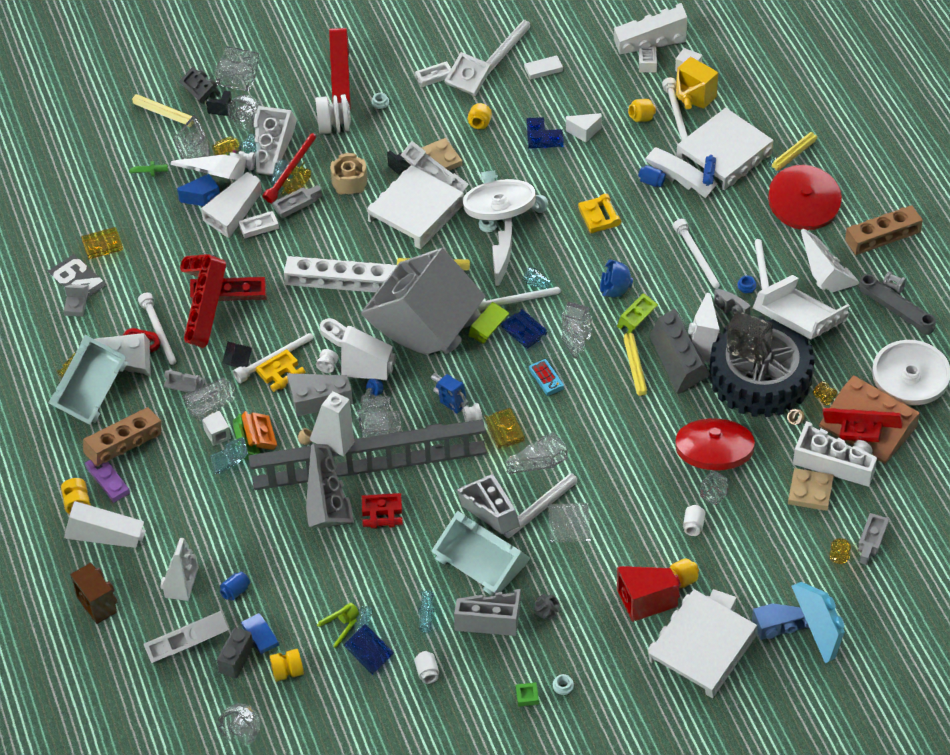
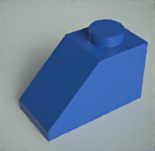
(198, 191)

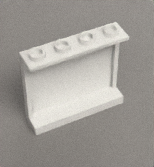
(733, 143)
(417, 205)
(798, 309)
(703, 641)

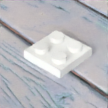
(468, 74)

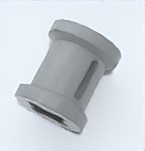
(901, 282)

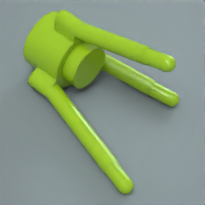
(346, 615)

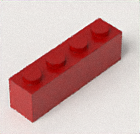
(239, 289)

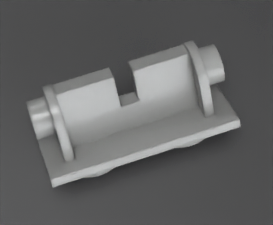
(182, 382)

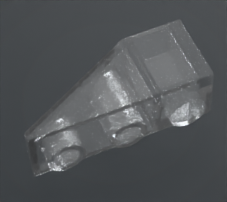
(541, 455)

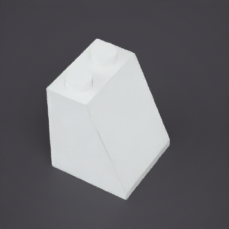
(365, 356)

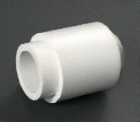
(694, 520)
(426, 667)

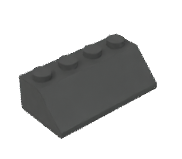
(677, 352)

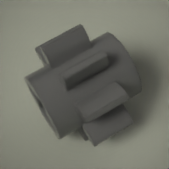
(546, 606)

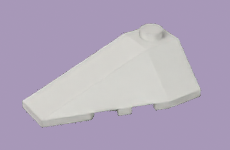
(272, 135)
(220, 165)
(826, 266)
(704, 328)
(180, 573)

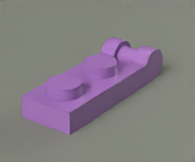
(108, 480)

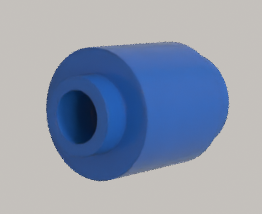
(652, 176)
(234, 586)

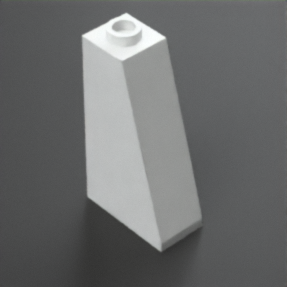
(232, 204)
(334, 424)
(103, 526)

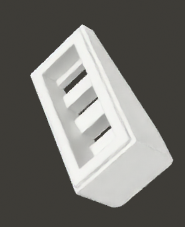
(648, 59)

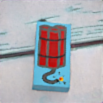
(546, 377)

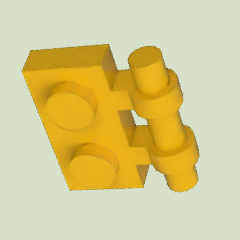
(277, 366)

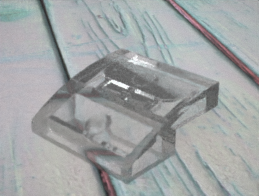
(569, 522)

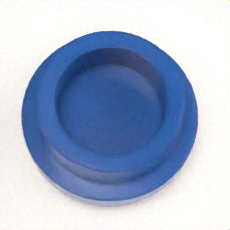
(747, 284)
(376, 385)

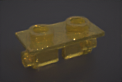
(299, 175)

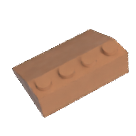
(863, 396)

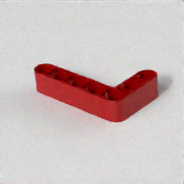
(339, 63)
(210, 276)

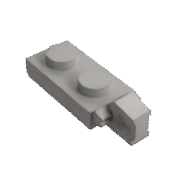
(296, 200)
(872, 537)

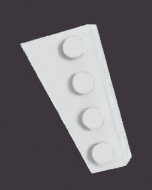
(657, 30)
(833, 456)

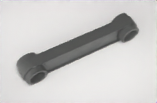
(897, 304)

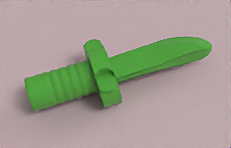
(152, 168)

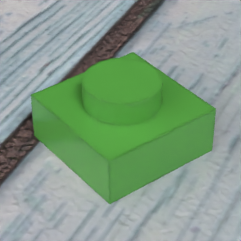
(527, 694)

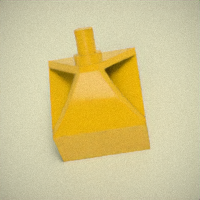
(696, 83)

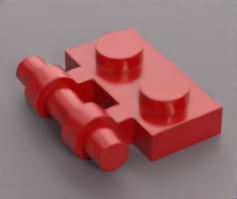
(382, 505)

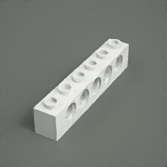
(336, 274)

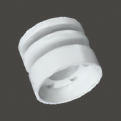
(332, 114)

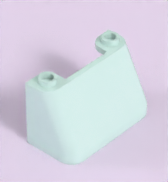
(88, 380)
(479, 554)

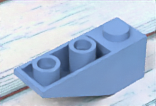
(777, 620)

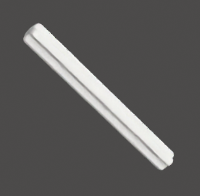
(506, 46)
(542, 503)

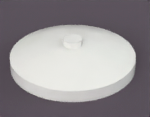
(499, 199)
(911, 372)

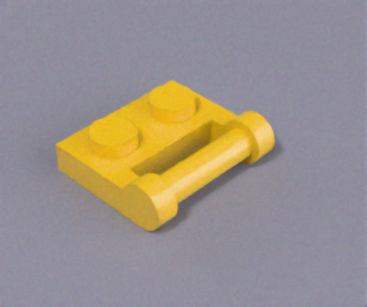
(594, 217)

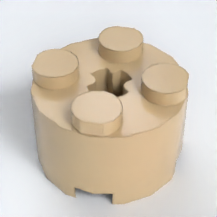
(349, 174)

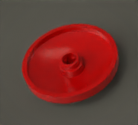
(804, 197)
(714, 444)

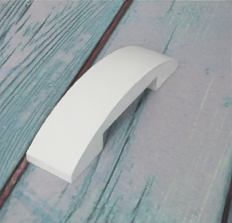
(418, 158)

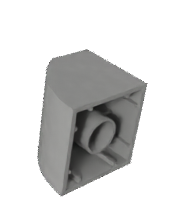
(425, 303)

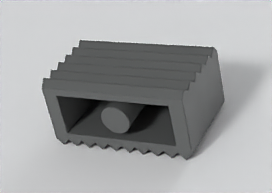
(235, 652)

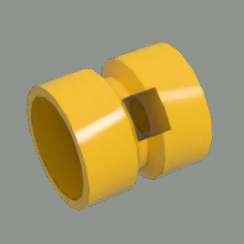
(74, 490)
(286, 665)

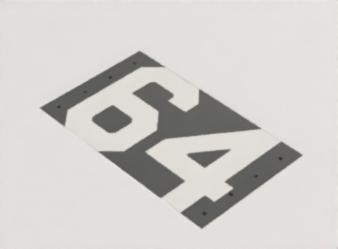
(76, 272)

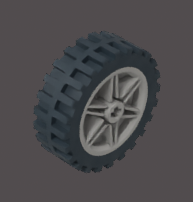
(769, 386)

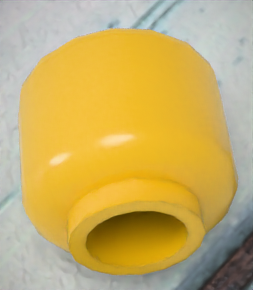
(642, 110)
(479, 116)
(686, 571)

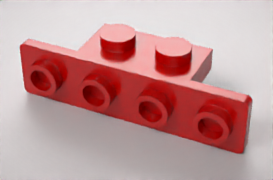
(862, 424)

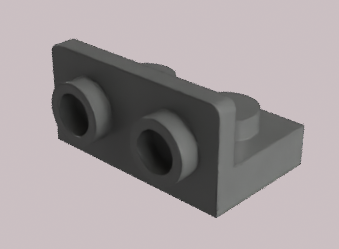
(198, 85)

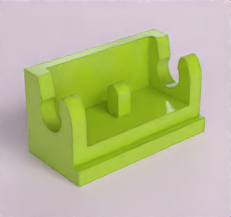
(636, 313)
(487, 322)

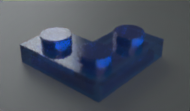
(542, 138)

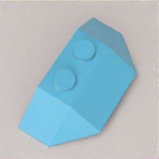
(821, 618)

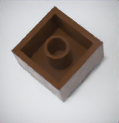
(94, 592)

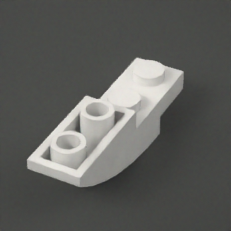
(186, 636)

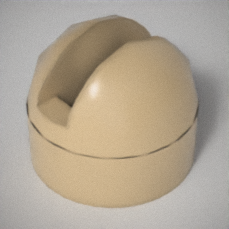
(793, 414)
(304, 436)

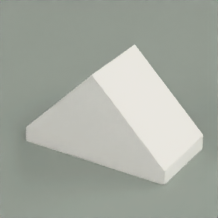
(584, 125)

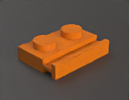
(259, 430)

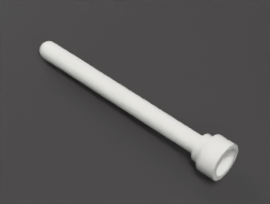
(669, 87)
(681, 228)
(761, 264)
(520, 297)
(147, 302)
(242, 373)

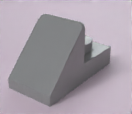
(75, 299)

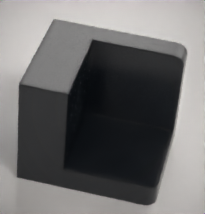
(217, 106)
(397, 162)
(237, 355)

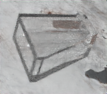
(209, 398)

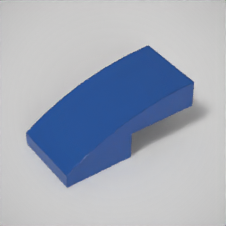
(261, 633)

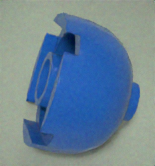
(616, 279)

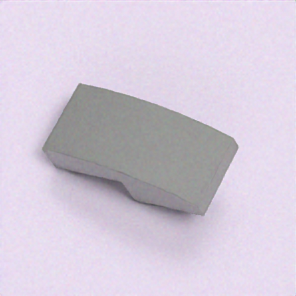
(727, 301)

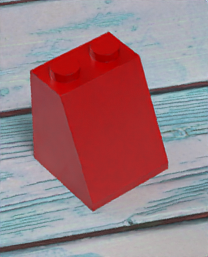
(647, 590)

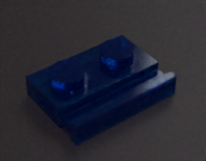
(524, 328)
(368, 649)

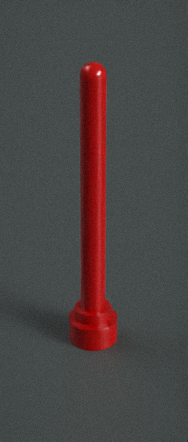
(271, 194)

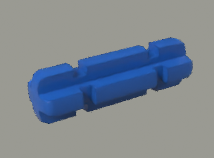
(709, 170)

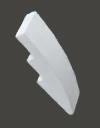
(679, 170)
(502, 252)

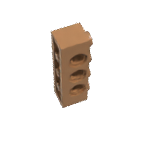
(883, 230)
(121, 436)

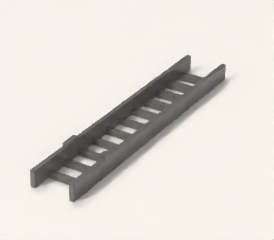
(387, 441)

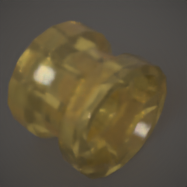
(824, 393)
(843, 547)

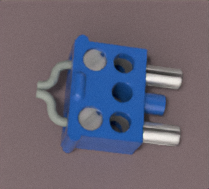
(451, 392)

